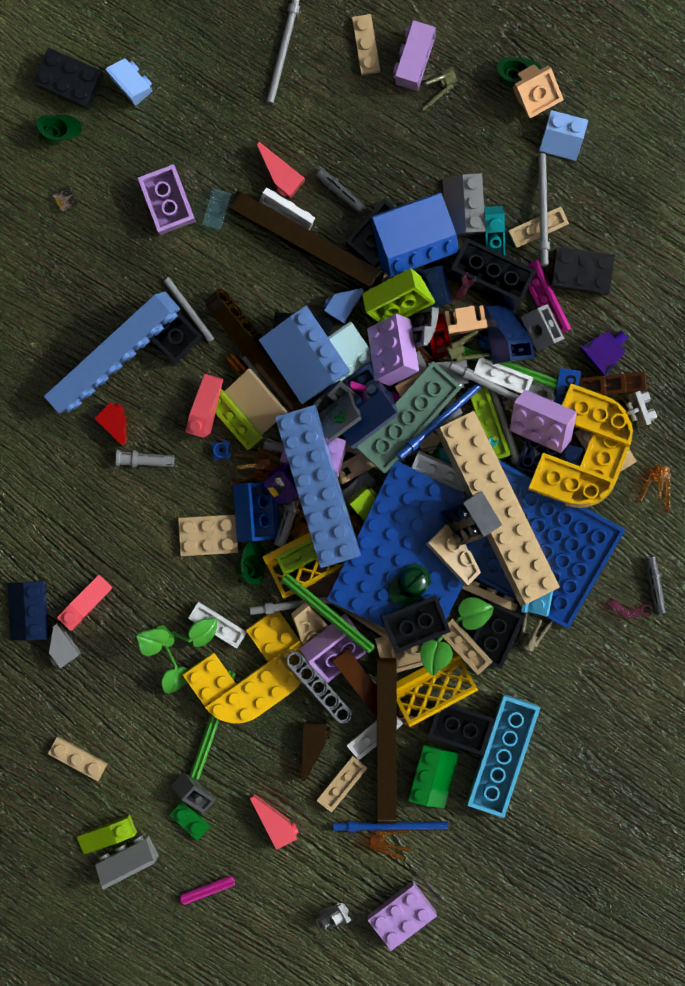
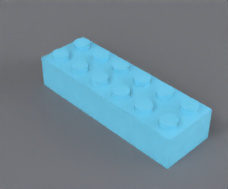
(503, 755)

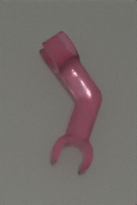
(465, 286)
(629, 614)

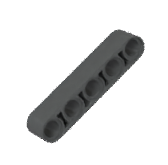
(321, 692)

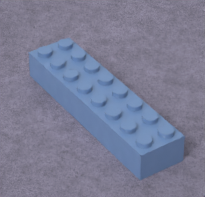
(112, 352)
(318, 486)

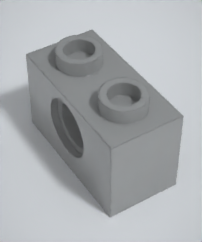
(542, 319)

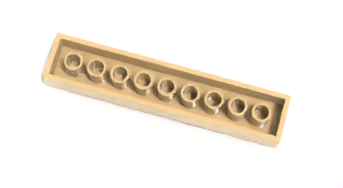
(514, 540)

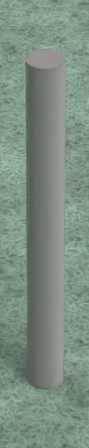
(188, 309)

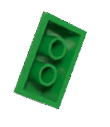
(433, 776)

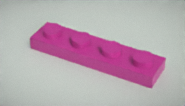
(544, 295)

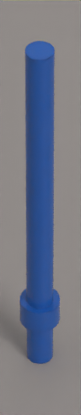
(414, 443)
(352, 826)

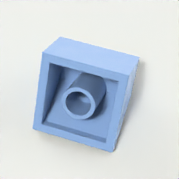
(129, 80)
(563, 135)

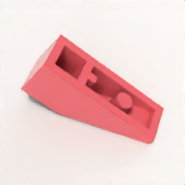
(283, 175)
(204, 406)
(84, 603)
(276, 824)

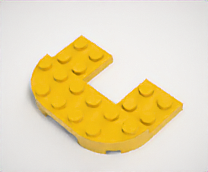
(603, 459)
(258, 690)

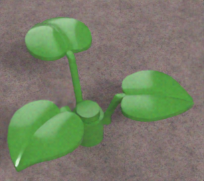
(152, 640)
(439, 654)

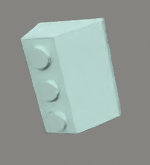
(351, 348)

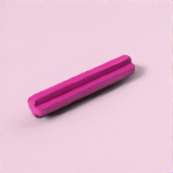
(207, 890)

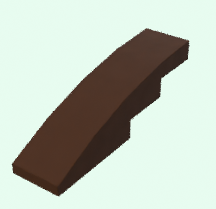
(615, 383)
(357, 678)

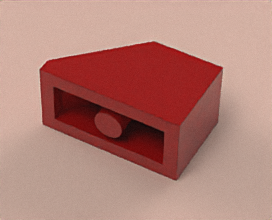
(440, 338)
(114, 421)

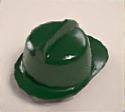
(510, 67)
(57, 128)
(251, 565)
(409, 584)

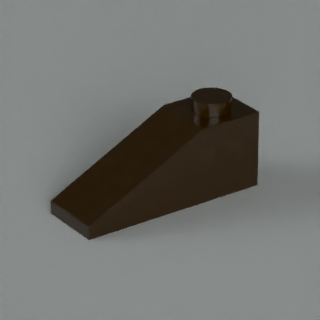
(313, 743)

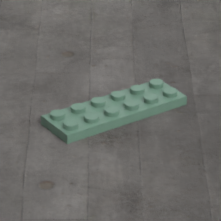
(416, 411)

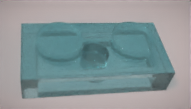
(216, 209)

